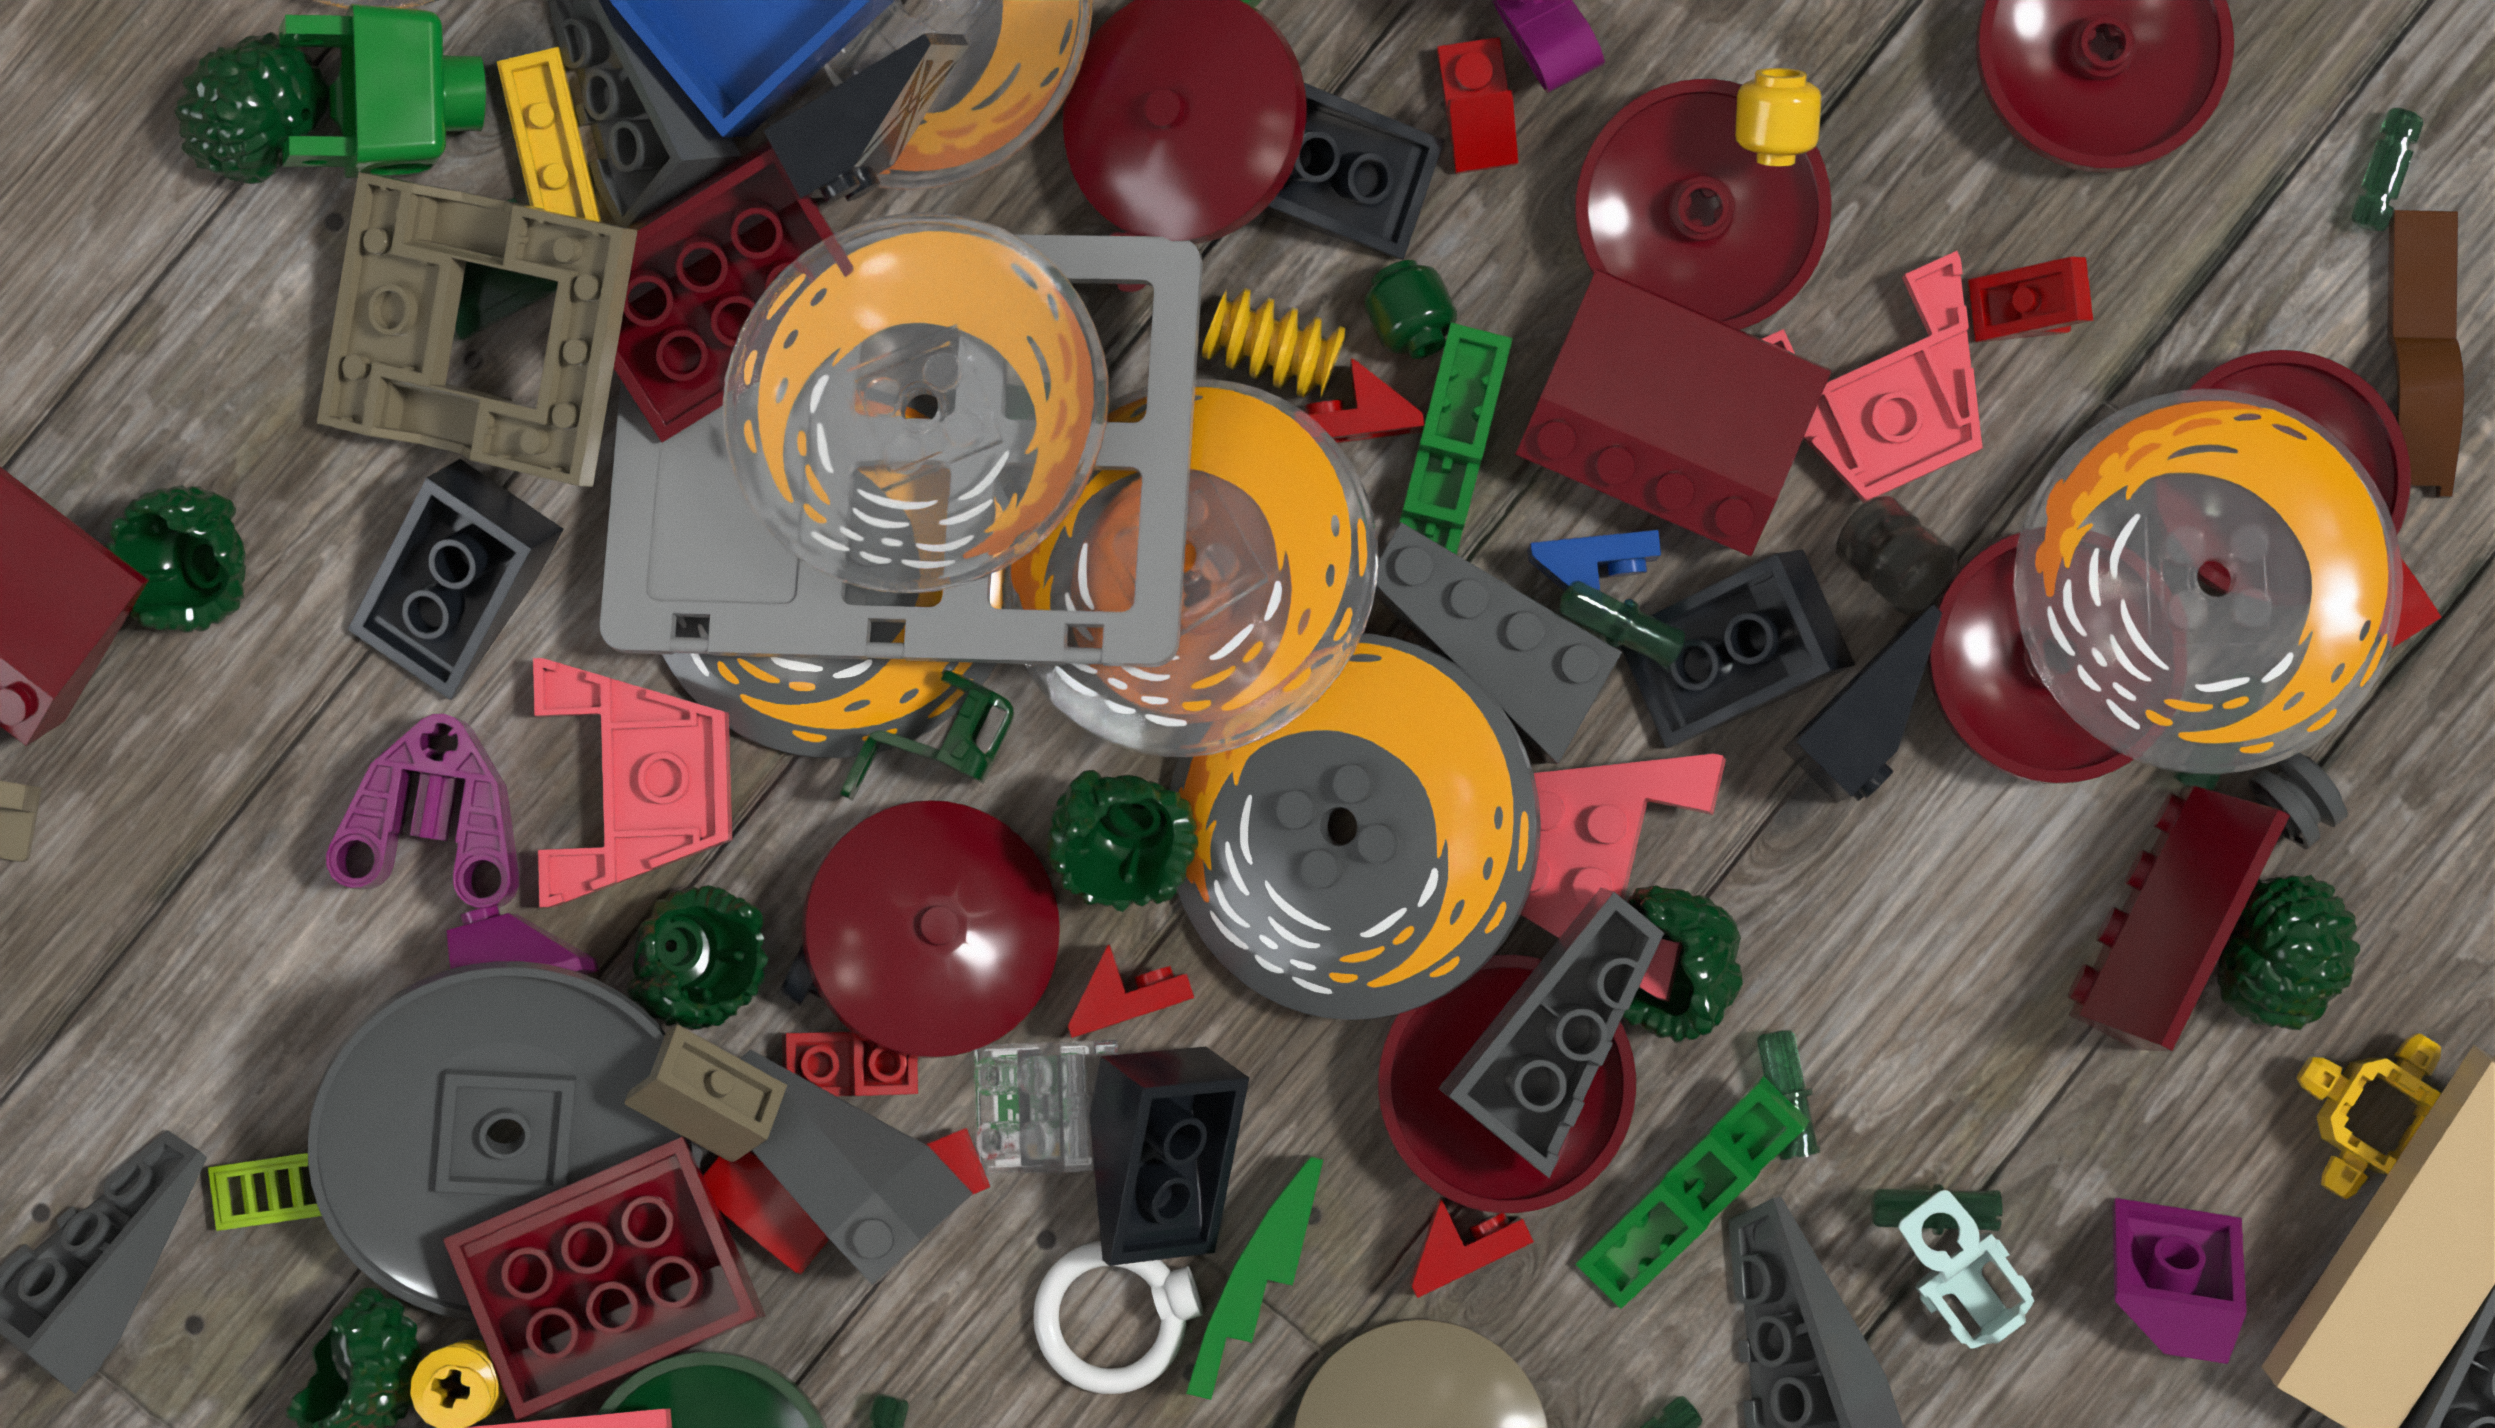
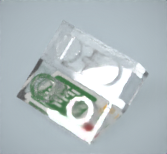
(1037, 1105)

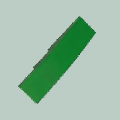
(1455, 434)
(1692, 1192)
(1268, 1255)

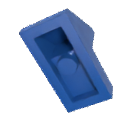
(1580, 557)

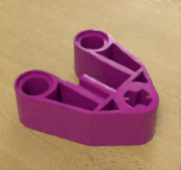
(1551, 39)
(382, 801)

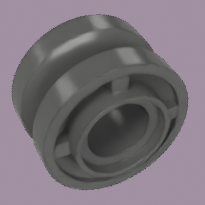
(2304, 794)

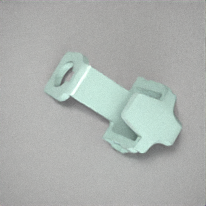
(1963, 1275)

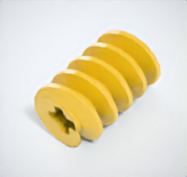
(1273, 343)
(440, 1399)

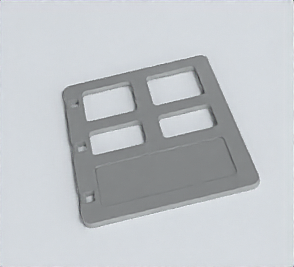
(695, 548)

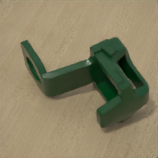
(960, 746)

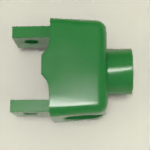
(390, 93)

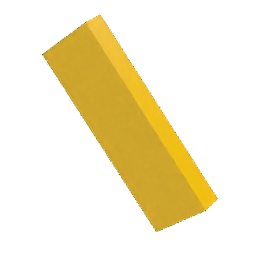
(548, 134)

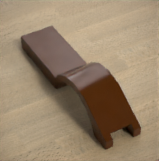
(2426, 343)

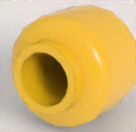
(1778, 115)

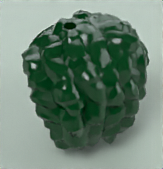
(247, 105)
(188, 554)
(1121, 840)
(2288, 953)
(708, 961)
(1706, 970)
(361, 1367)

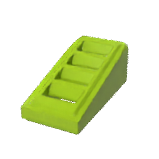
(222, 1201)

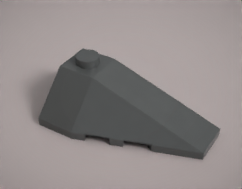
(641, 120)
(856, 1175)
(82, 1284)
(1801, 1341)

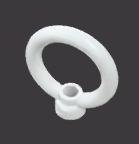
(1175, 1301)

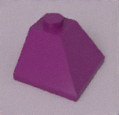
(510, 937)
(2180, 1277)

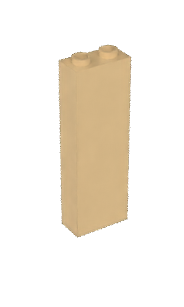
(2404, 1271)

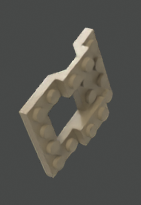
(401, 317)

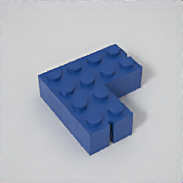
(745, 54)

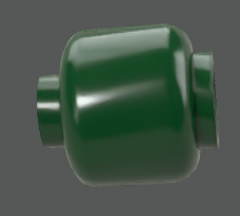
(1410, 309)

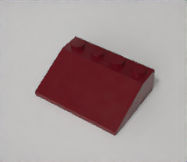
(697, 279)
(1674, 412)
(57, 610)
(2175, 917)
(603, 1278)

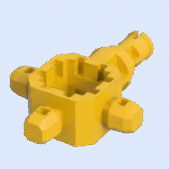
(2323, 1079)

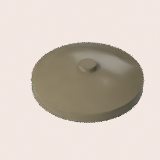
(1420, 1378)

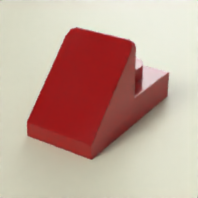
(1478, 105)
(2031, 300)
(1376, 415)
(1109, 1004)
(1448, 1258)

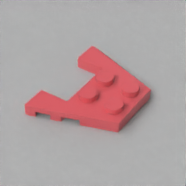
(1908, 407)
(660, 780)
(1593, 832)

